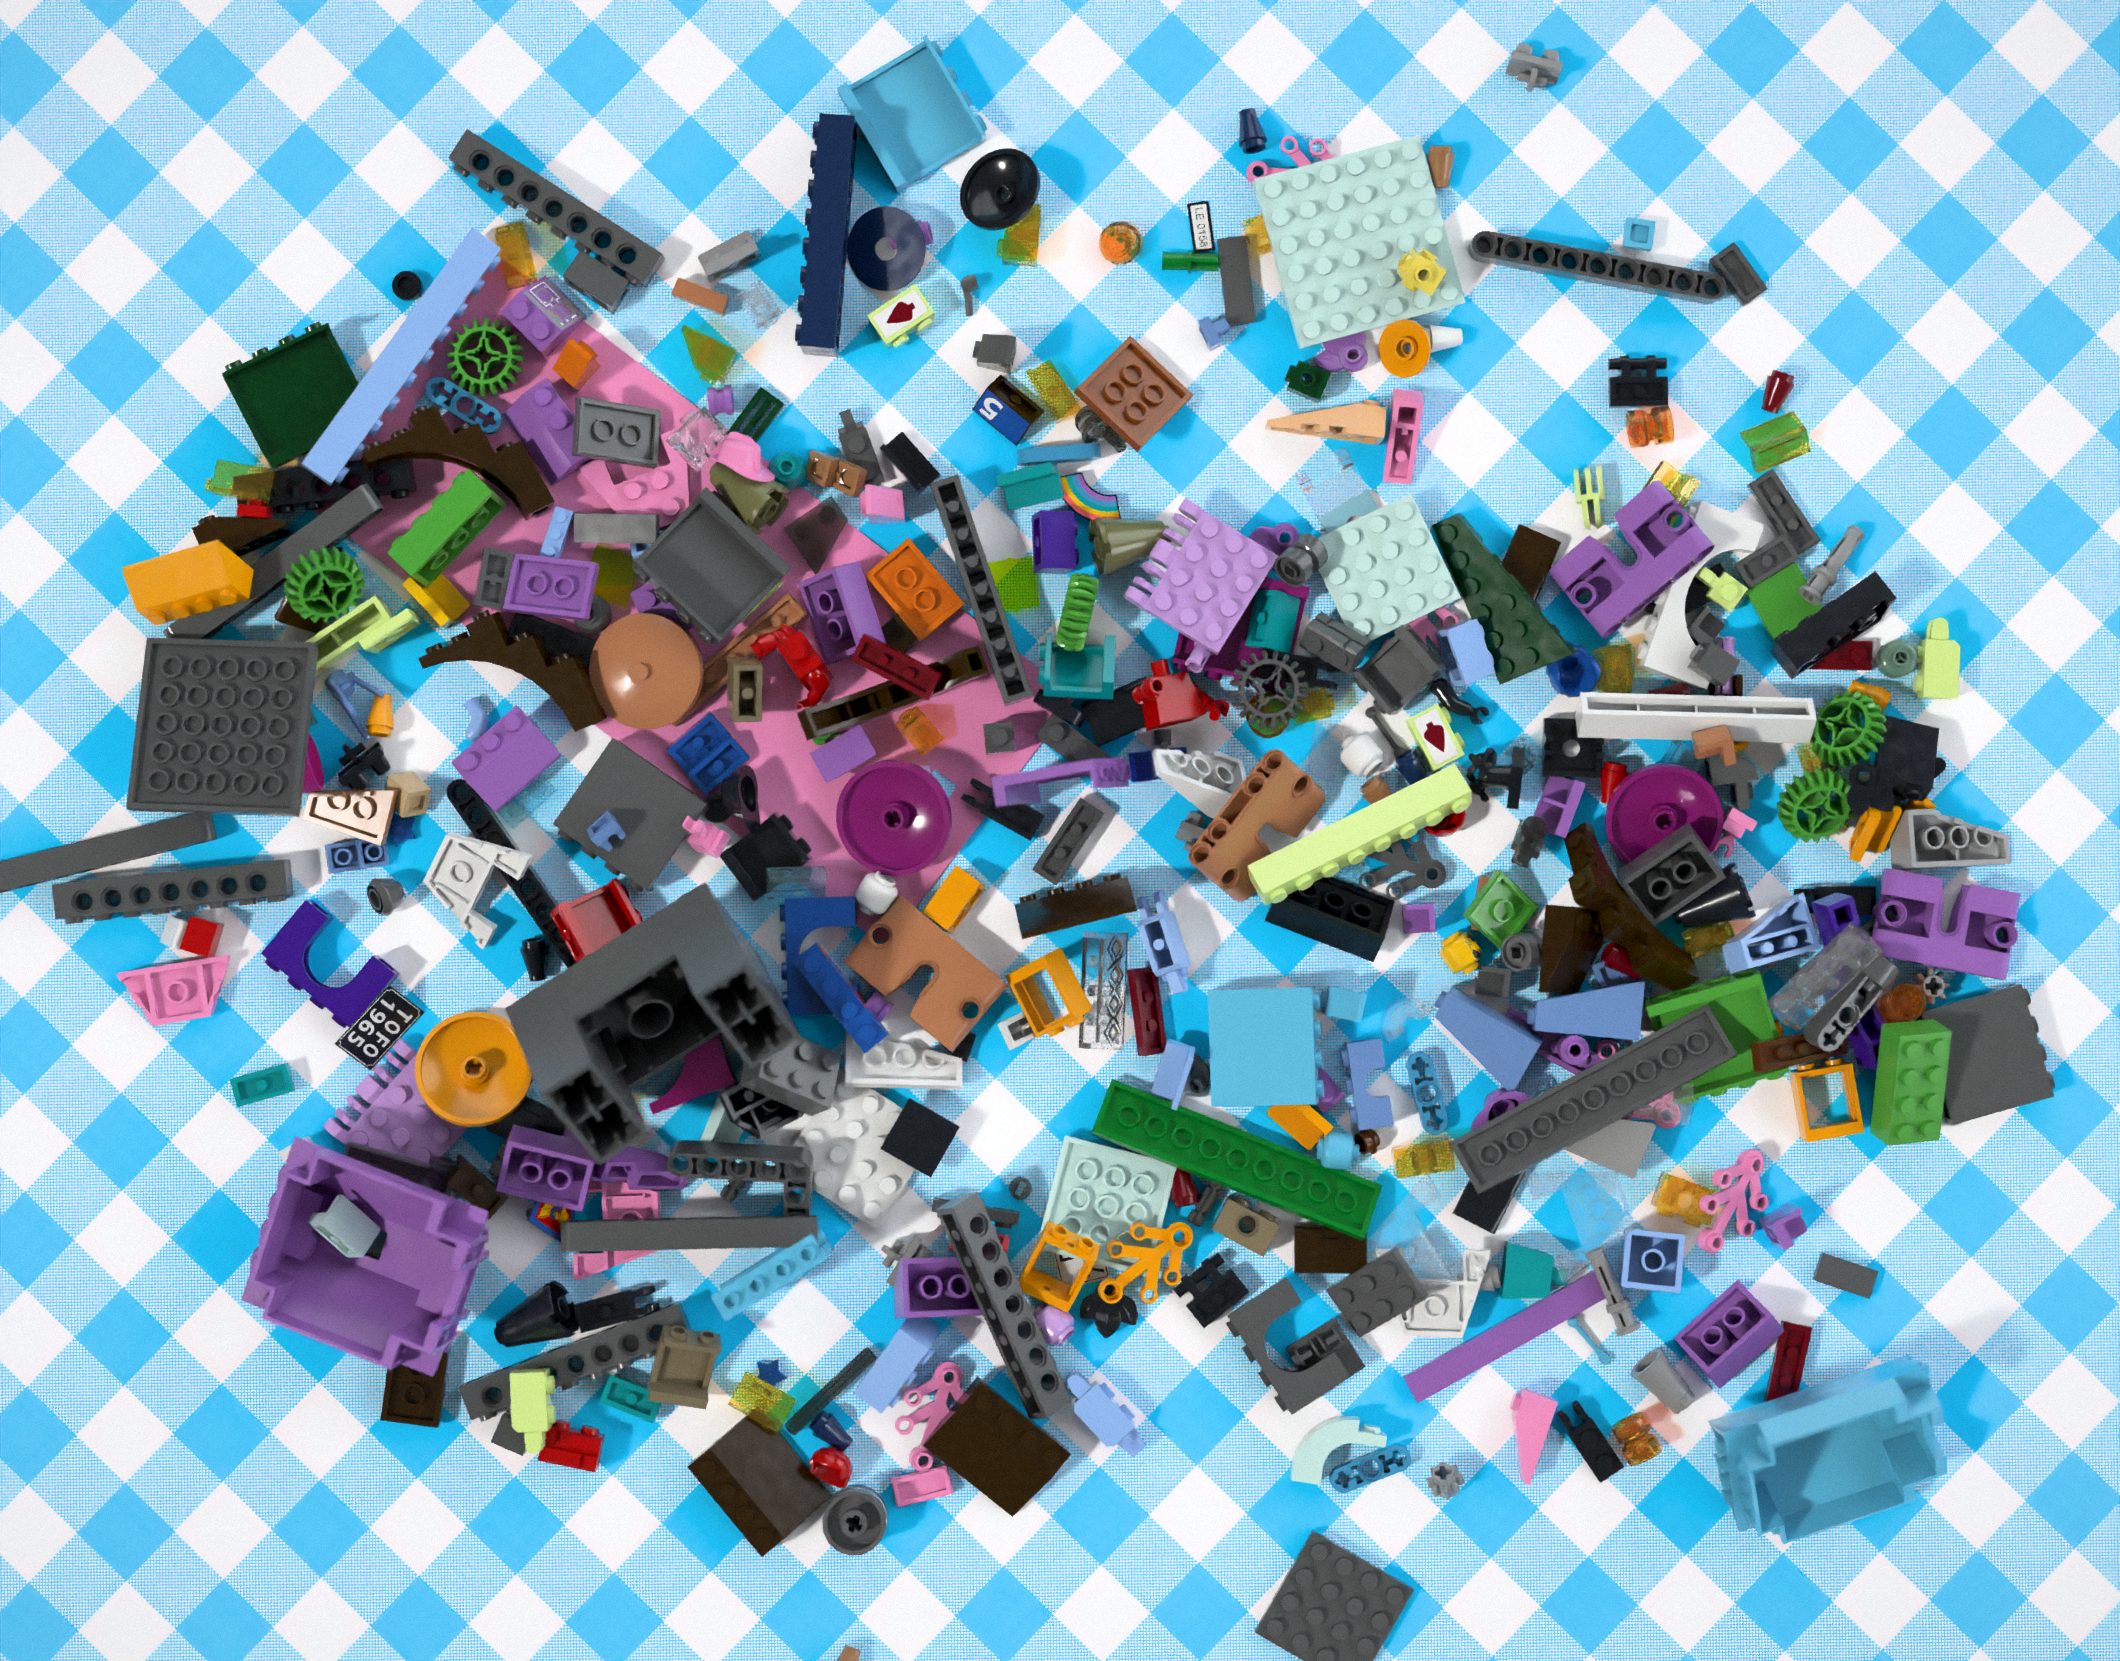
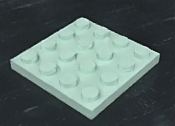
(1386, 570)
(1104, 1192)

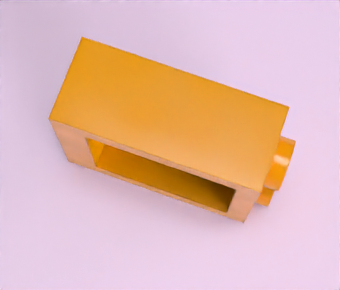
(1033, 1002)
(1832, 1130)
(1047, 1287)

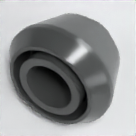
(601, 615)
(385, 895)

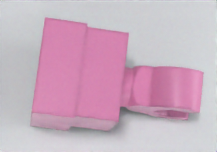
(1735, 825)
(705, 837)

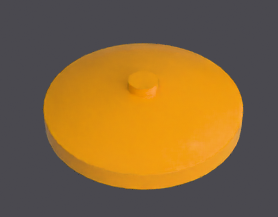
(472, 1069)

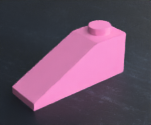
(1402, 436)
(1531, 1423)

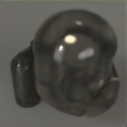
(1095, 429)

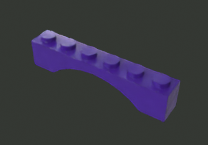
(1832, 916)

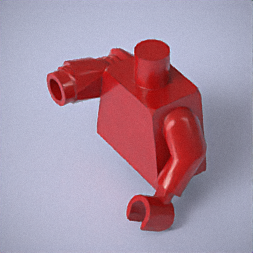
(801, 658)
(1174, 699)

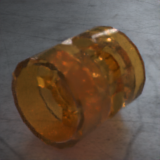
(1645, 427)
(1902, 1004)
(1637, 1440)

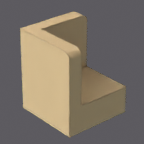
(412, 794)

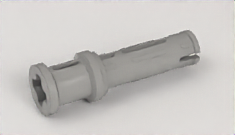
(1825, 574)
(1617, 1304)

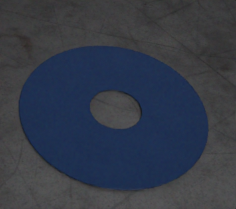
(910, 245)

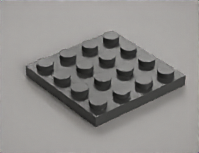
(1333, 1605)

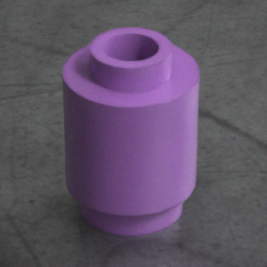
(1565, 1044)

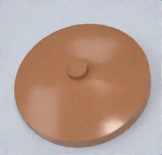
(646, 670)

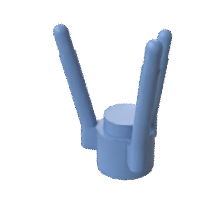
(342, 688)

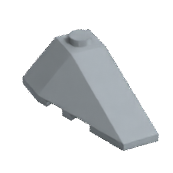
(1939, 841)

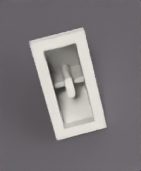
(1016, 1030)

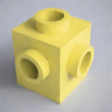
(1420, 271)

